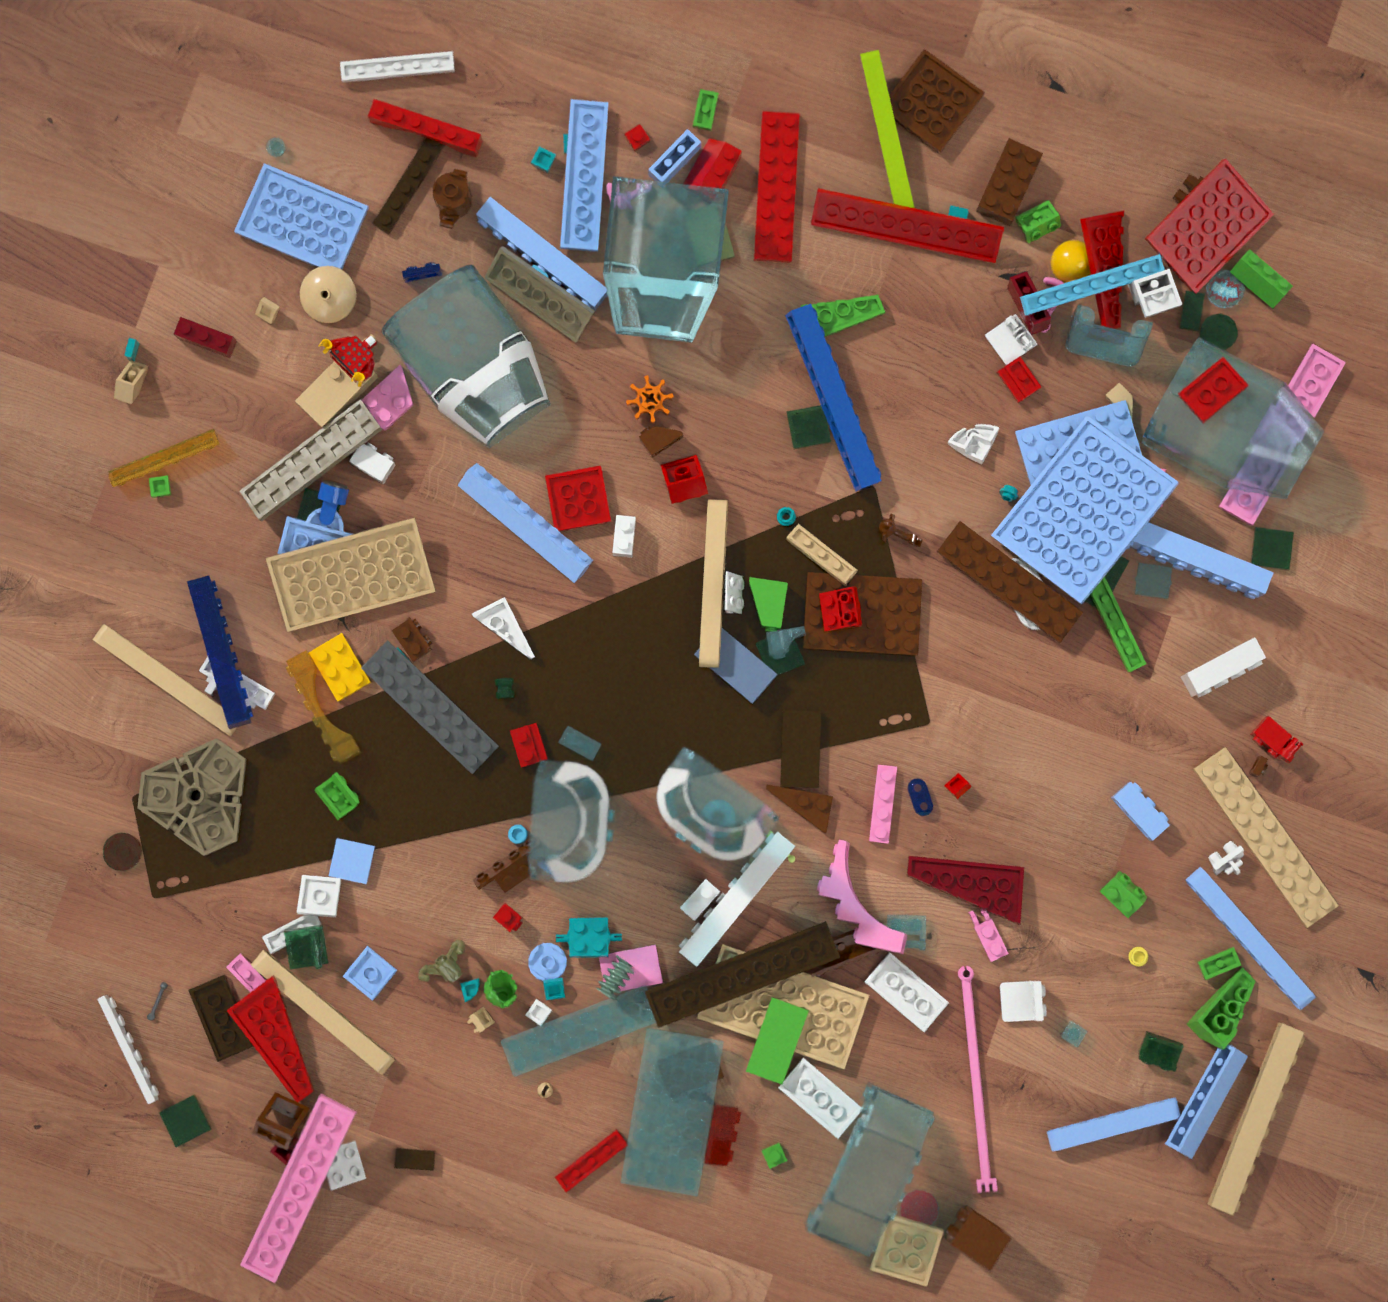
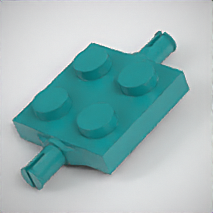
(588, 937)

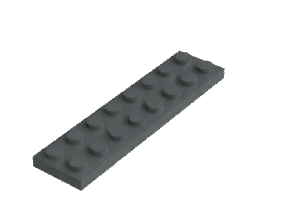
(430, 707)

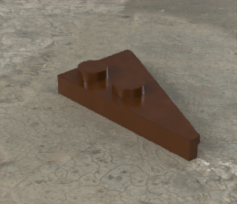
(809, 805)

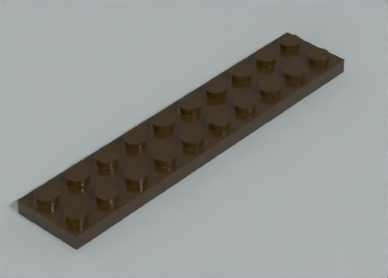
(742, 974)

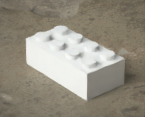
(1226, 665)

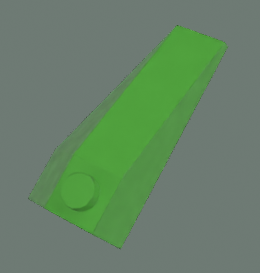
(1220, 1015)

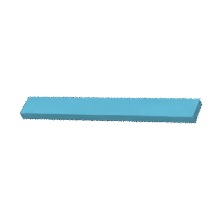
(1091, 284)

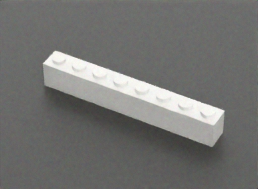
(737, 898)

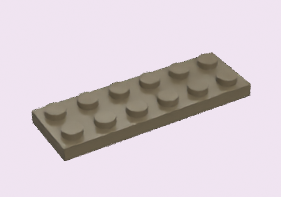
(539, 294)

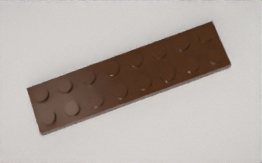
(1009, 582)

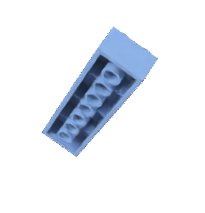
(1202, 561)

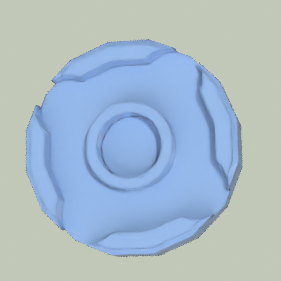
(547, 961)

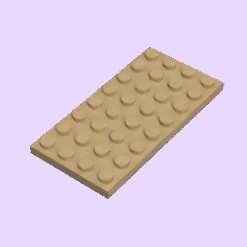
(350, 574)
(831, 1017)

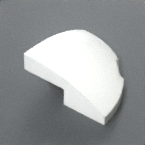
(974, 442)

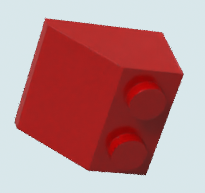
(684, 479)

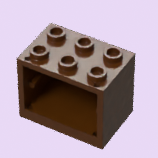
(977, 1237)

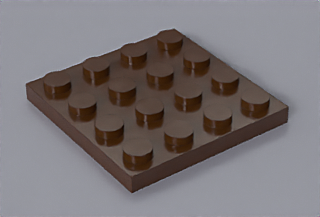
(933, 100)

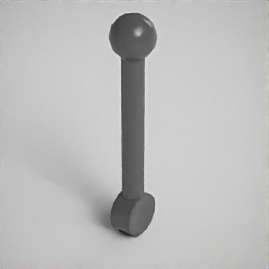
(151, 1016)

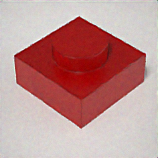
(637, 137)
(958, 786)

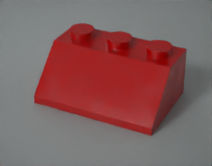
(714, 165)

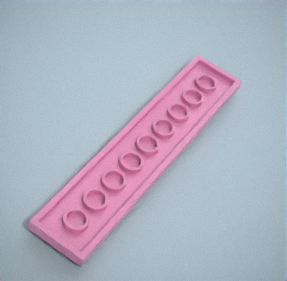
(1311, 385)
(298, 1188)

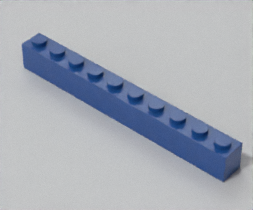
(833, 397)

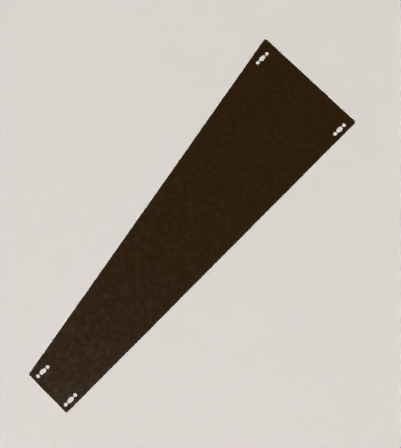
(608, 671)

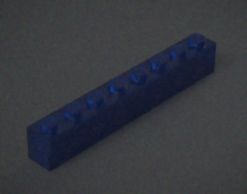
(219, 652)

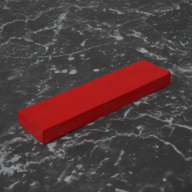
(591, 1160)

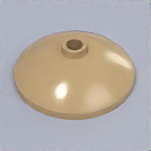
(340, 296)

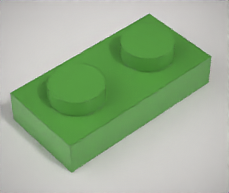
(705, 109)
(1219, 963)

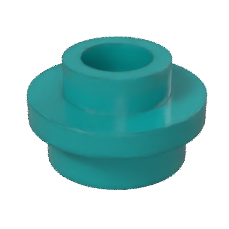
(1008, 493)
(786, 511)

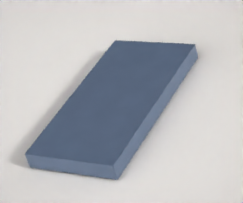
(742, 668)

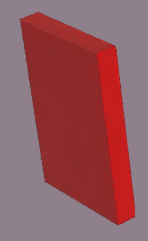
(1213, 390)

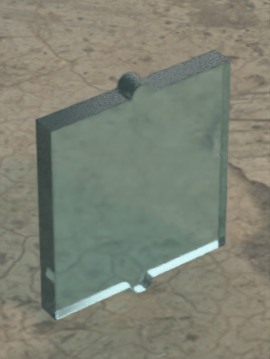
(1153, 580)

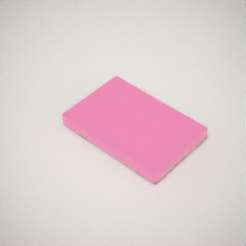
(644, 963)

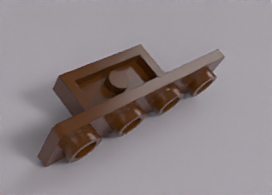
(508, 871)
(848, 952)

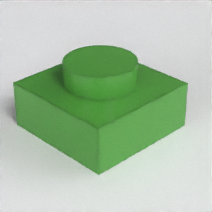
(160, 486)
(774, 1155)

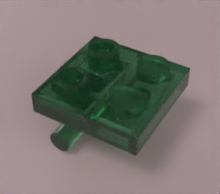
(306, 947)

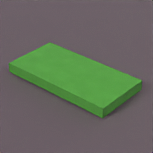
(777, 1040)

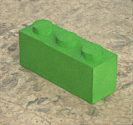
(1261, 278)

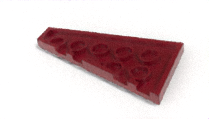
(984, 885)

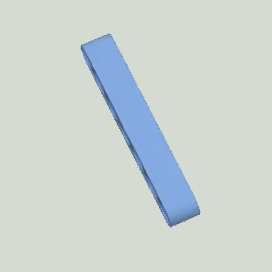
(1113, 1124)

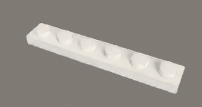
(397, 66)
(125, 1041)

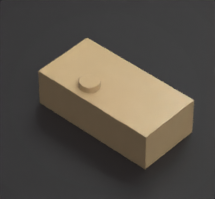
(331, 394)

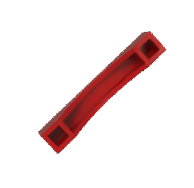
(409, 121)

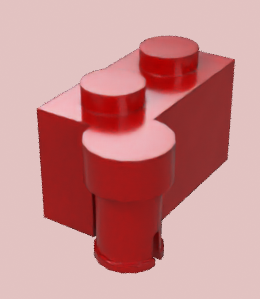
(1276, 740)

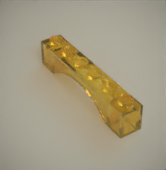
(305, 672)

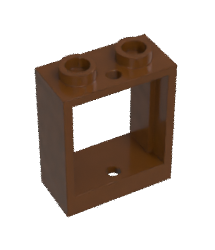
(283, 1136)

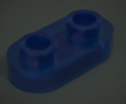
(920, 797)

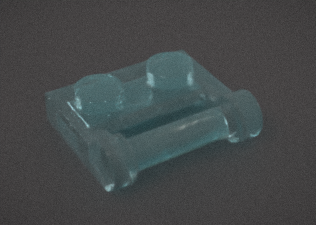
(910, 926)

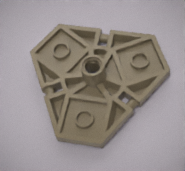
(210, 821)

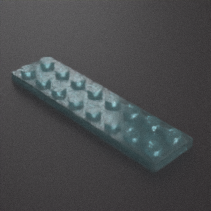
(578, 1031)

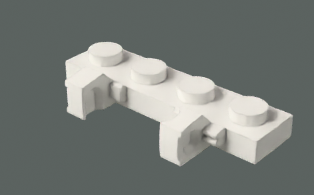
(257, 693)

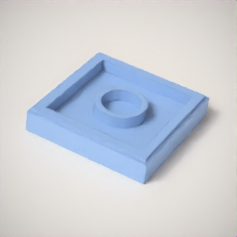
(351, 861)
(370, 973)

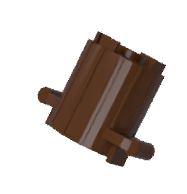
(452, 197)

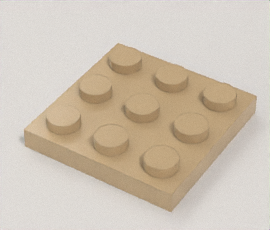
(907, 1250)

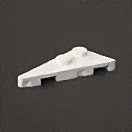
(502, 621)

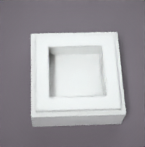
(538, 1012)

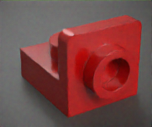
(508, 918)

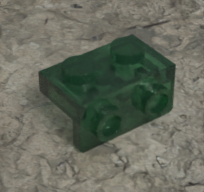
(1160, 1051)

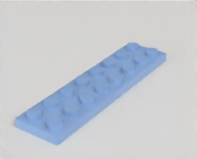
(584, 175)

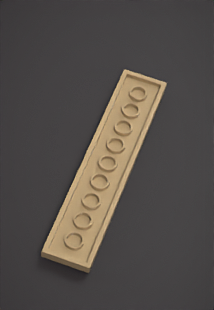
(1265, 837)

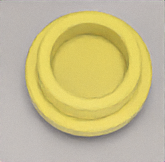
(1138, 956)

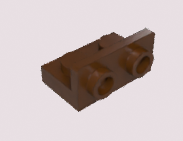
(412, 640)

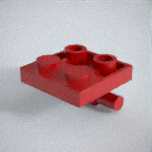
(840, 609)

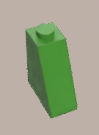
(769, 602)

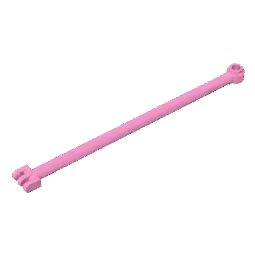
(986, 1178)

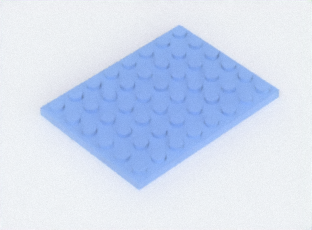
(1084, 509)

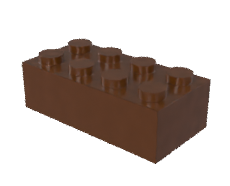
(1009, 182)

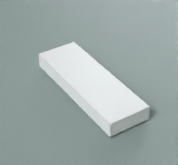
(276, 940)

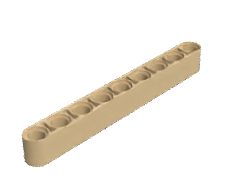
(713, 583)
(163, 677)
(323, 1012)

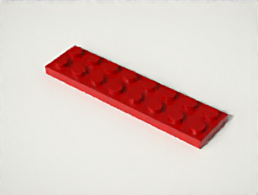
(776, 187)

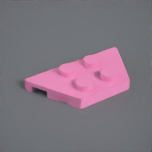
(389, 399)

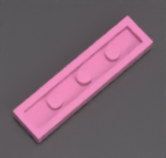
(883, 804)

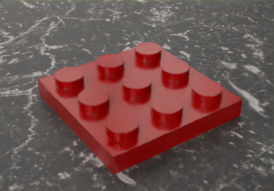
(578, 498)

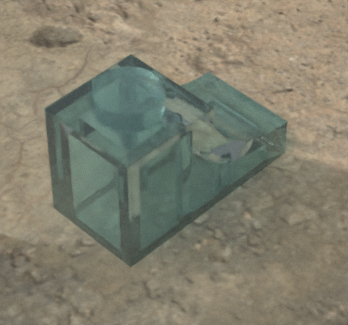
(780, 640)

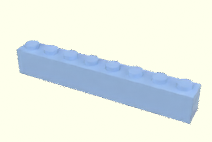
(541, 253)
(525, 522)

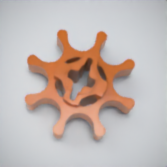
(651, 407)

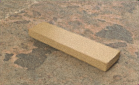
(821, 554)

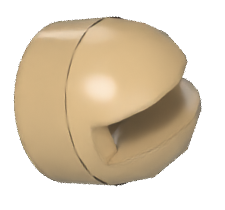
(549, 1091)

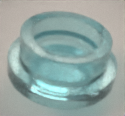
(275, 147)

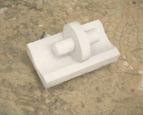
(1229, 861)

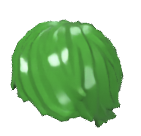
(500, 989)

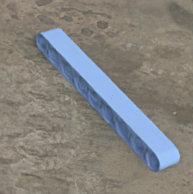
(1250, 938)

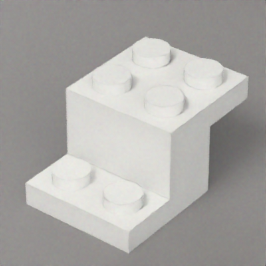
(1155, 293)

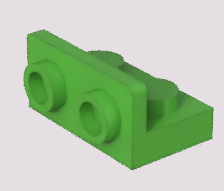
(1039, 221)

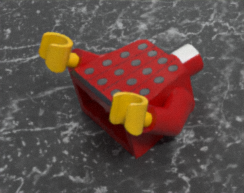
(352, 356)

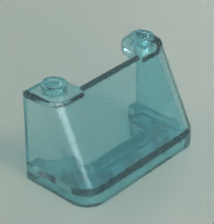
(1105, 342)

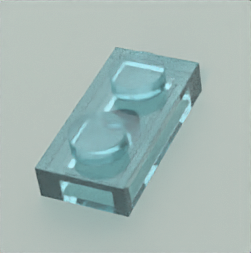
(580, 743)

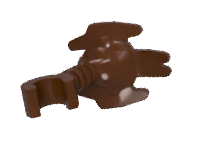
(888, 528)

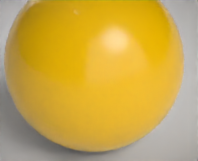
(1070, 261)

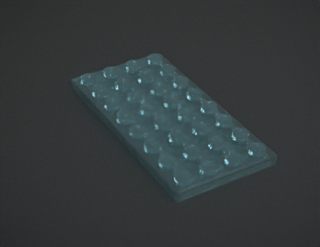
(672, 1111)

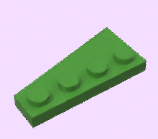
(847, 313)

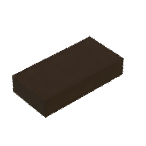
(414, 1159)

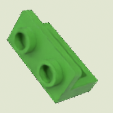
(337, 796)
(1124, 894)

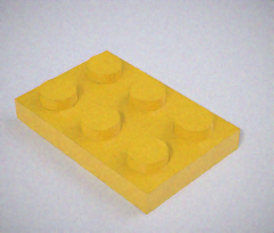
(339, 667)

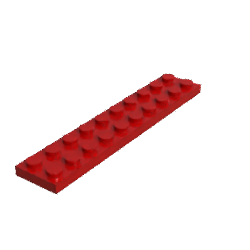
(907, 225)

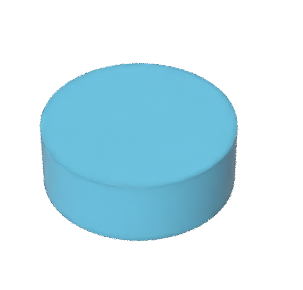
(517, 834)

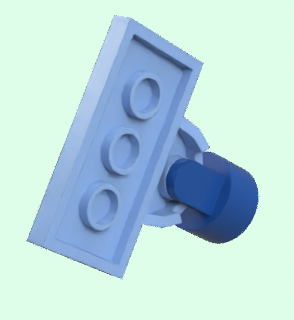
(321, 525)

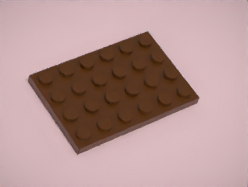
(888, 615)

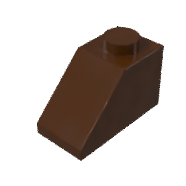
(658, 439)

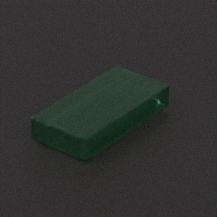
(1192, 311)

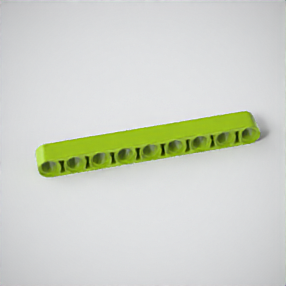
(886, 128)

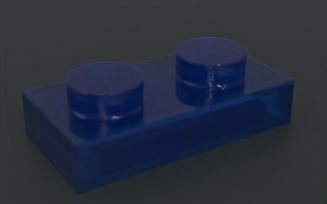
(413, 273)

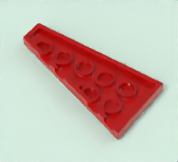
(1105, 252)
(269, 1029)

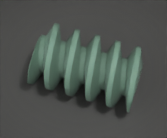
(615, 978)

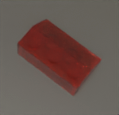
(722, 1135)

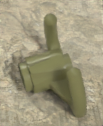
(445, 965)

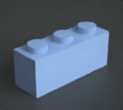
(675, 157)
(1141, 810)

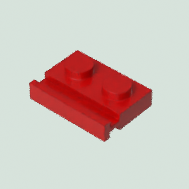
(1019, 379)
(528, 745)

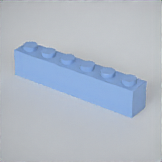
(1206, 1100)

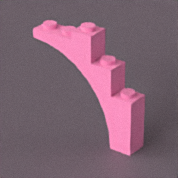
(850, 910)

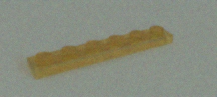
(164, 457)

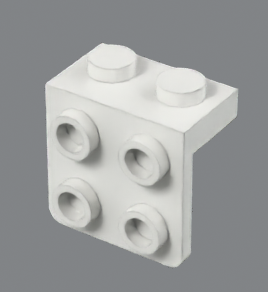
(1022, 1001)

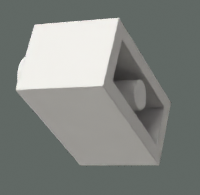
(372, 462)
(624, 536)
(700, 899)

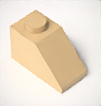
(130, 382)

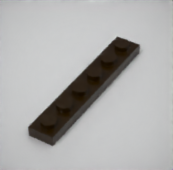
(408, 185)

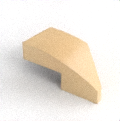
(1119, 394)

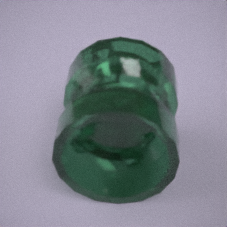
(504, 688)

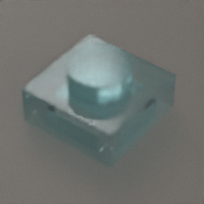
(1073, 1034)

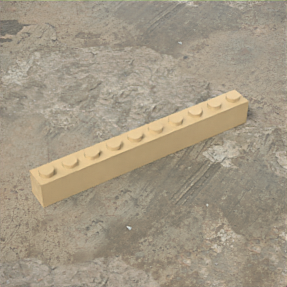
(1255, 1119)

